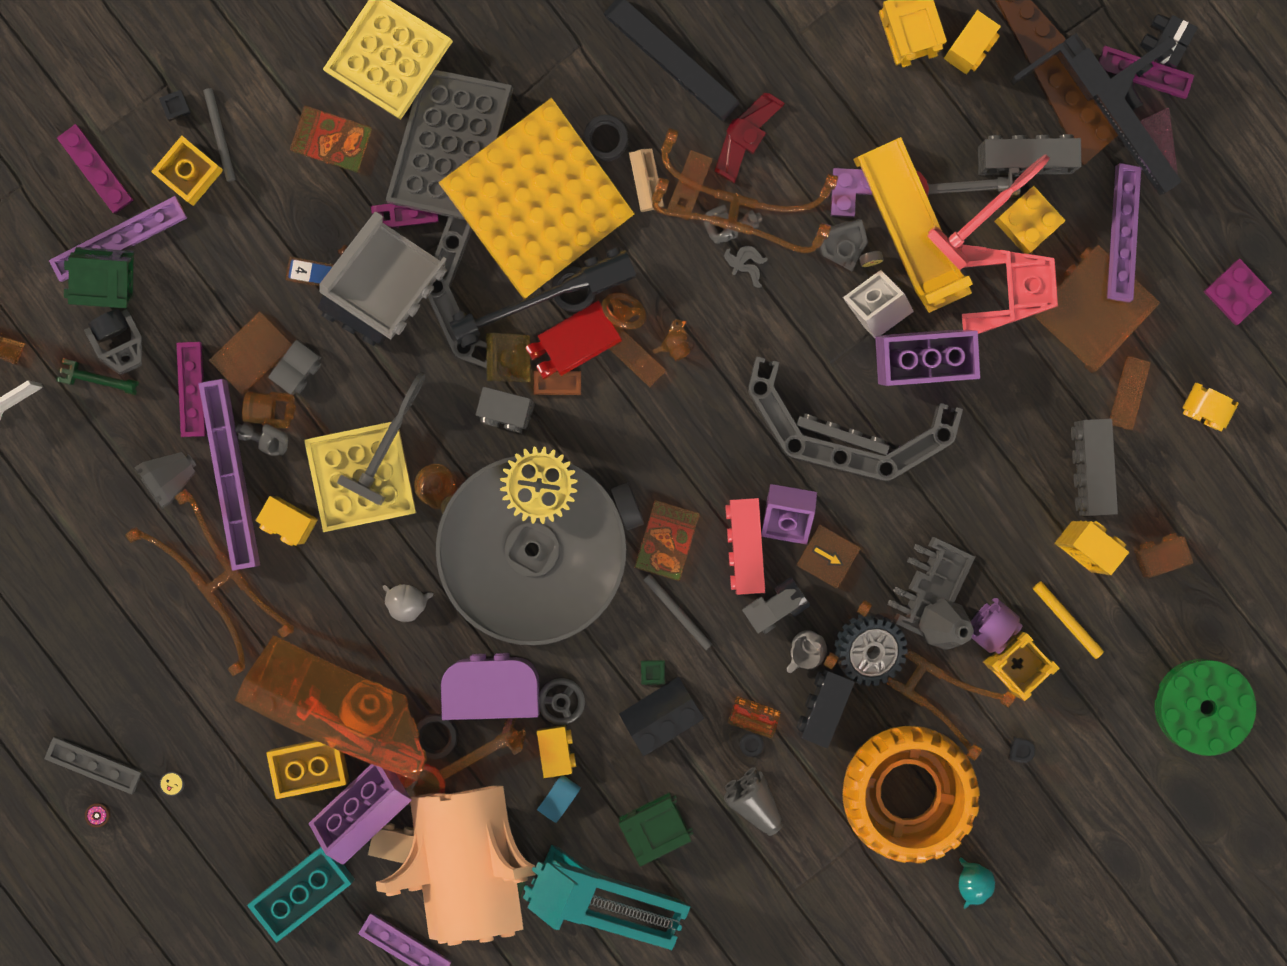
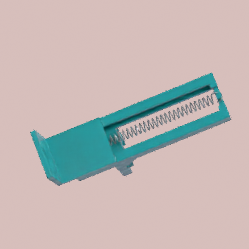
(566, 890)

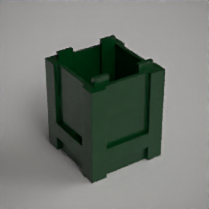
(100, 277)
(655, 829)

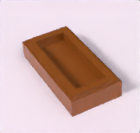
(558, 385)

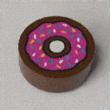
(97, 815)

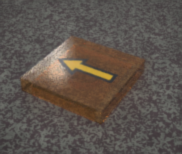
(828, 556)

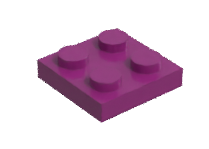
(1237, 292)

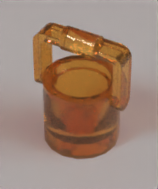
(262, 408)

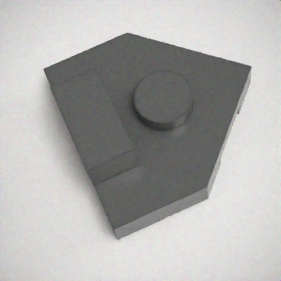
(845, 243)

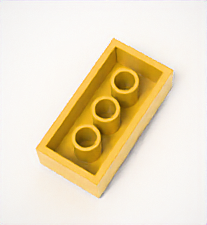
(1092, 546)

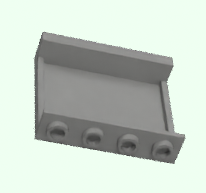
(382, 277)

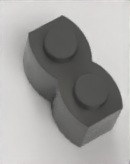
(295, 368)

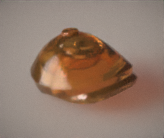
(434, 485)

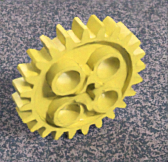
(542, 463)

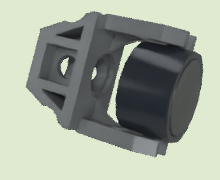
(109, 326)
(788, 600)

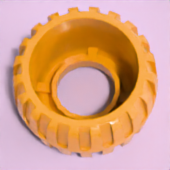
(941, 824)

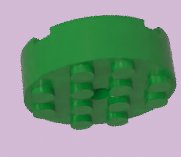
(1229, 710)

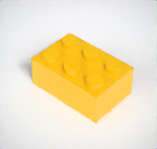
(306, 768)

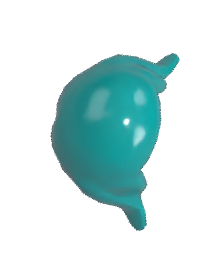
(975, 883)

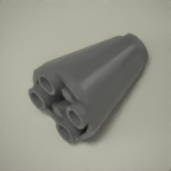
(754, 801)

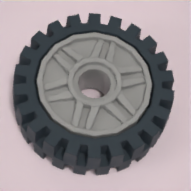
(882, 661)

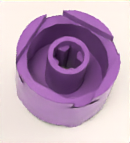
(994, 626)

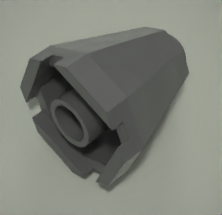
(166, 476)
(945, 624)

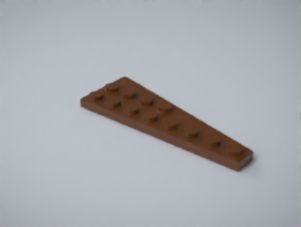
(1073, 110)

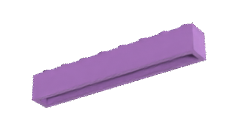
(229, 474)

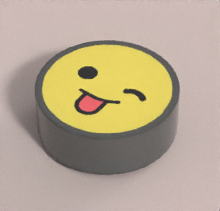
(871, 259)
(172, 783)

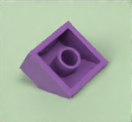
(789, 514)

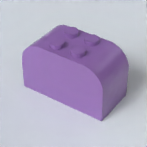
(927, 357)
(490, 688)

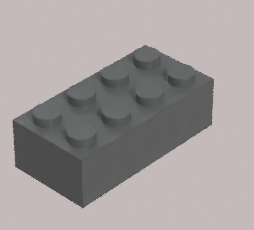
(1000, 154)
(505, 408)
(1094, 467)

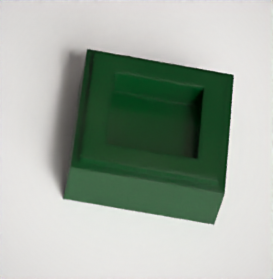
(652, 672)

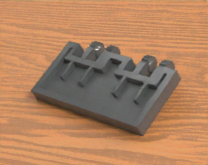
(943, 580)

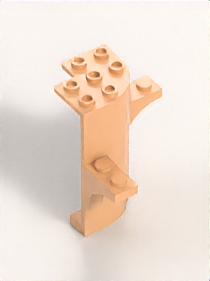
(464, 866)

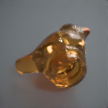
(675, 341)

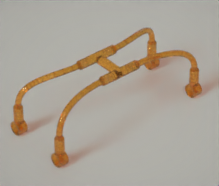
(737, 200)
(208, 589)
(908, 689)

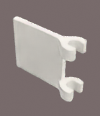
(18, 394)

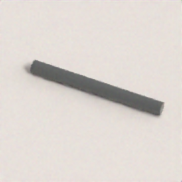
(219, 134)
(677, 611)

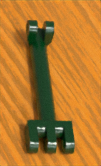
(73, 372)

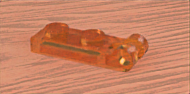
(695, 170)

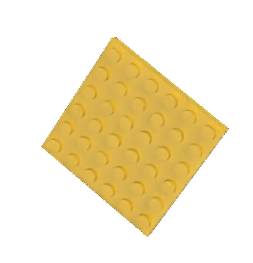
(536, 198)

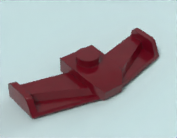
(745, 134)

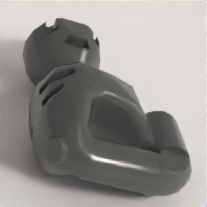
(726, 235)
(271, 441)

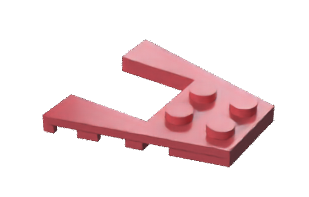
(1030, 286)

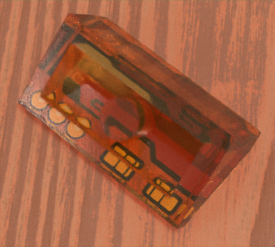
(754, 717)

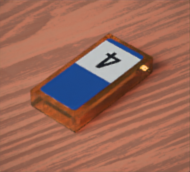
(307, 271)

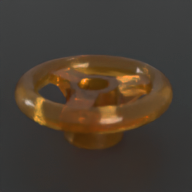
(623, 313)

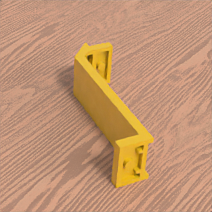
(909, 221)

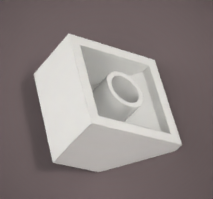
(878, 304)

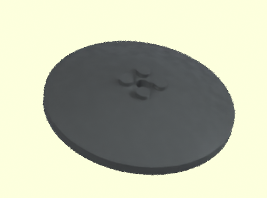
(523, 595)

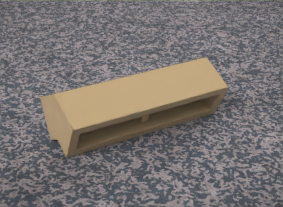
(645, 177)

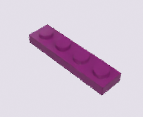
(1158, 77)
(95, 169)
(189, 375)

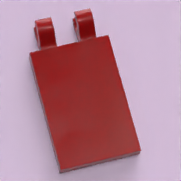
(574, 341)

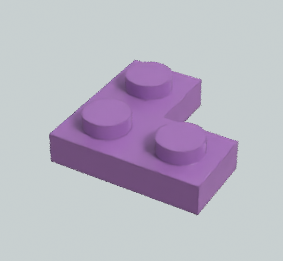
(844, 195)

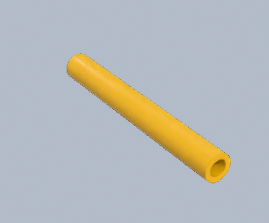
(1068, 620)

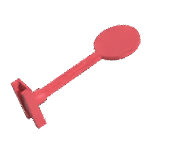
(950, 245)

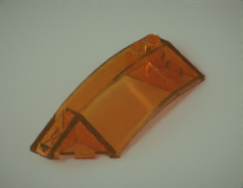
(334, 707)

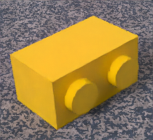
(555, 751)

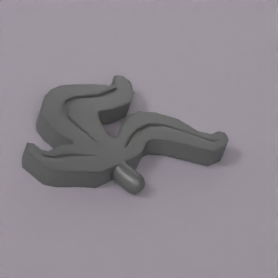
(744, 254)

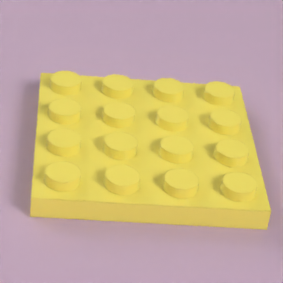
(387, 55)
(350, 455)

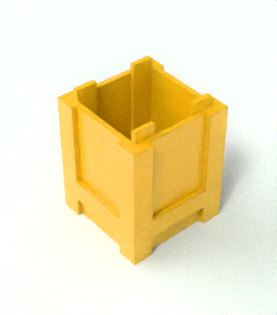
(912, 29)
(1034, 665)

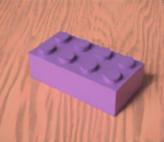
(359, 812)

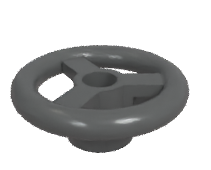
(568, 718)

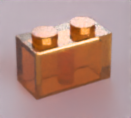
(1163, 556)

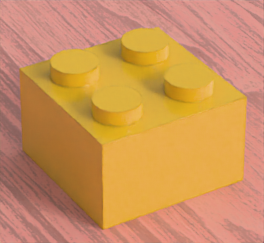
(975, 38)
(187, 170)
(1029, 220)
(286, 520)

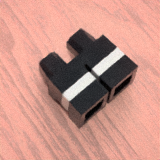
(1177, 28)

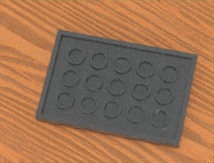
(446, 127)

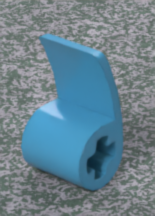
(559, 798)

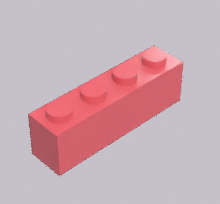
(747, 546)

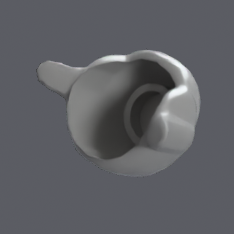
(405, 602)
(807, 651)

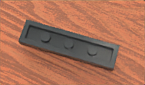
(833, 431)
(93, 765)

